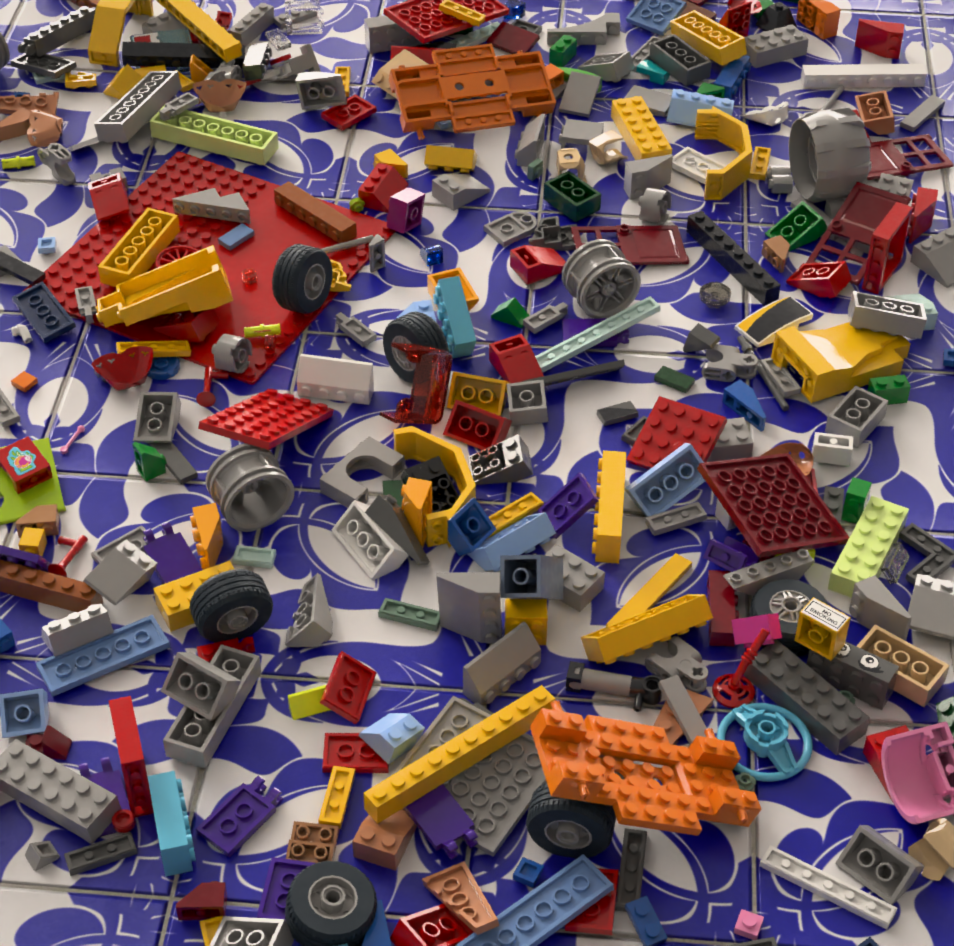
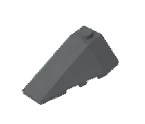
(392, 520)

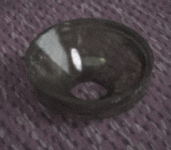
(715, 291)

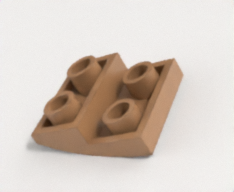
(312, 842)

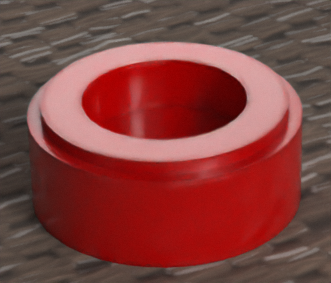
(123, 821)

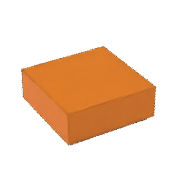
(24, 381)

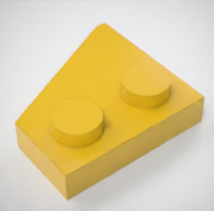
(80, 80)

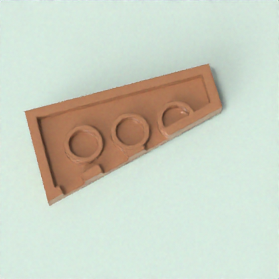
(43, 102)
(668, 721)
(463, 896)

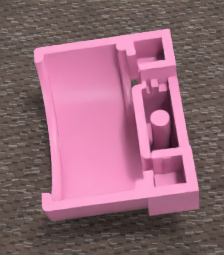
(918, 780)

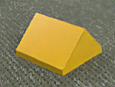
(122, 82)

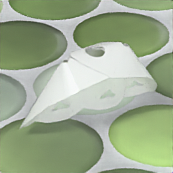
(769, 117)

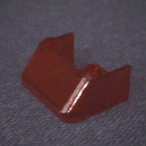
(428, 386)

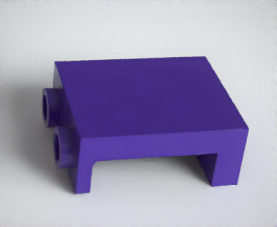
(730, 554)

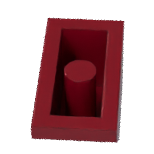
(203, 902)

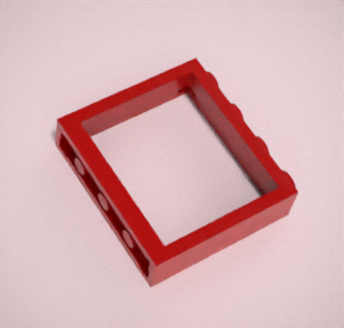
(892, 238)
(131, 756)

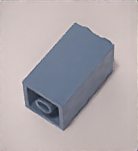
(531, 577)

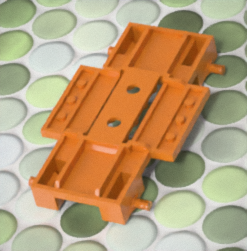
(427, 88)
(694, 779)

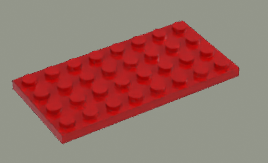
(428, 23)
(266, 419)

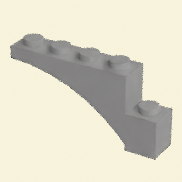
(588, 33)

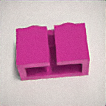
(748, 628)

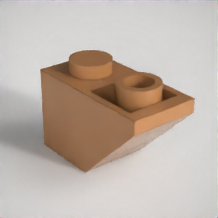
(776, 252)
(40, 517)

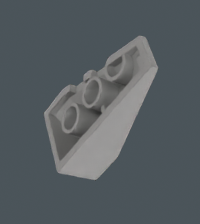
(313, 617)

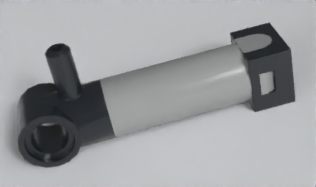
(641, 689)

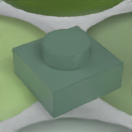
(535, 169)

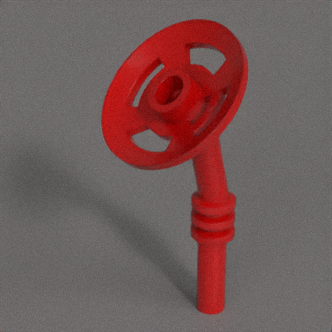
(734, 680)

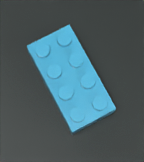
(454, 316)
(172, 823)

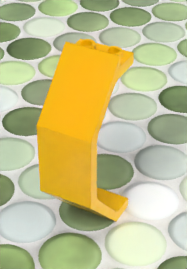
(108, 28)
(734, 134)
(422, 447)

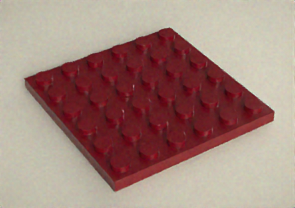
(773, 504)

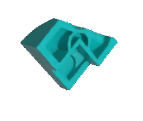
(656, 73)

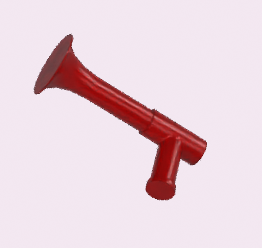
(206, 398)
(59, 569)

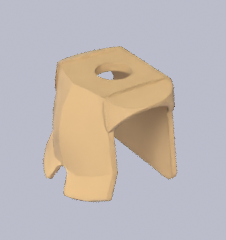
(597, 145)
(574, 163)
(935, 849)

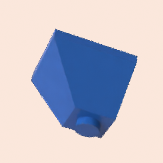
(469, 528)

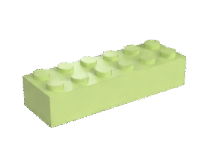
(868, 545)

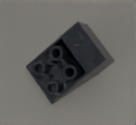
(443, 491)

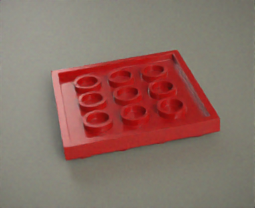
(670, 427)

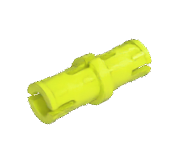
(18, 162)
(250, 331)

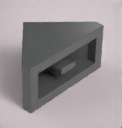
(700, 339)

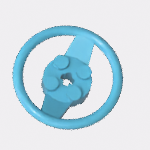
(768, 737)

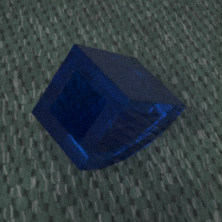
(516, 9)
(432, 255)

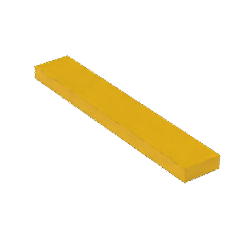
(654, 589)

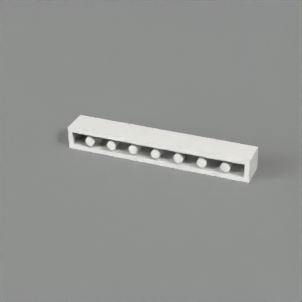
(863, 75)

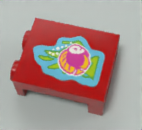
(24, 464)

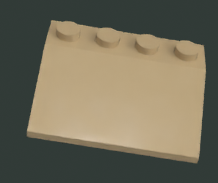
(403, 58)

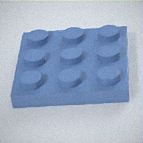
(656, 14)

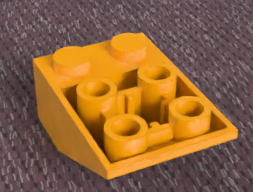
(207, 533)

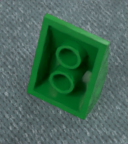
(799, 226)

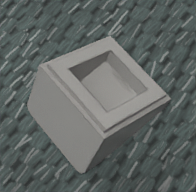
(41, 854)

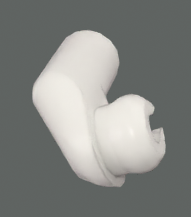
(23, 331)

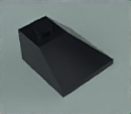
(775, 16)

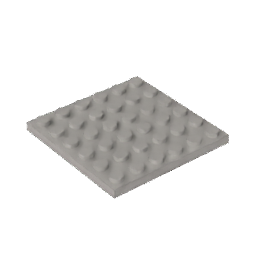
(492, 790)

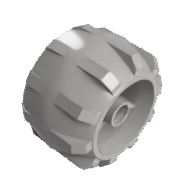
(828, 153)

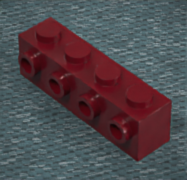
(722, 606)

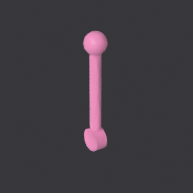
(64, 449)

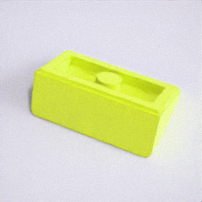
(306, 703)

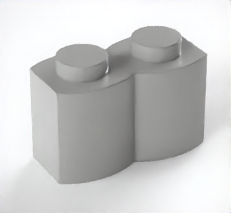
(779, 179)

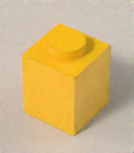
(33, 541)

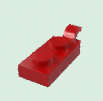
(208, 651)

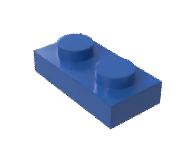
(645, 922)

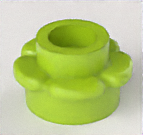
(356, 204)

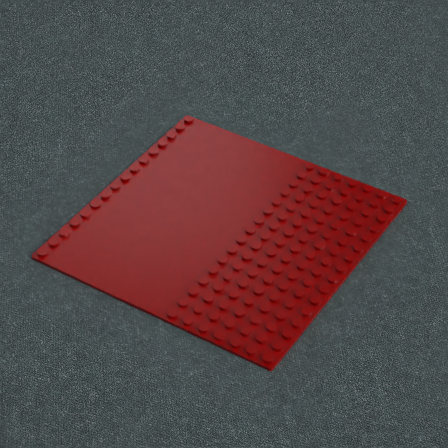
(251, 304)

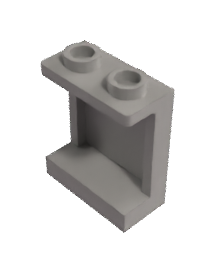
(579, 132)

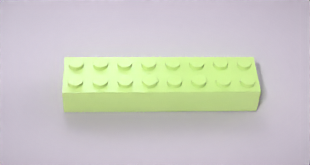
(217, 136)

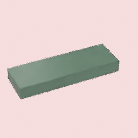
(409, 614)

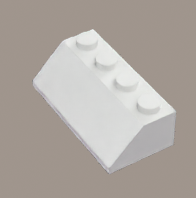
(335, 379)
(368, 542)

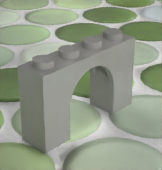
(367, 455)

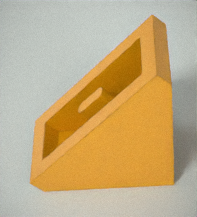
(198, 69)

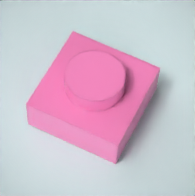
(748, 924)

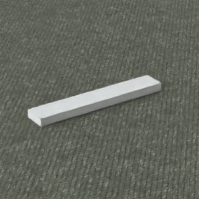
(828, 887)

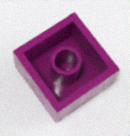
(405, 210)

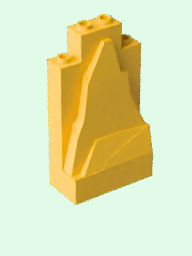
(185, 284)
(838, 357)

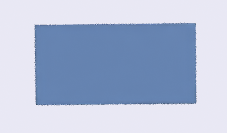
(236, 236)

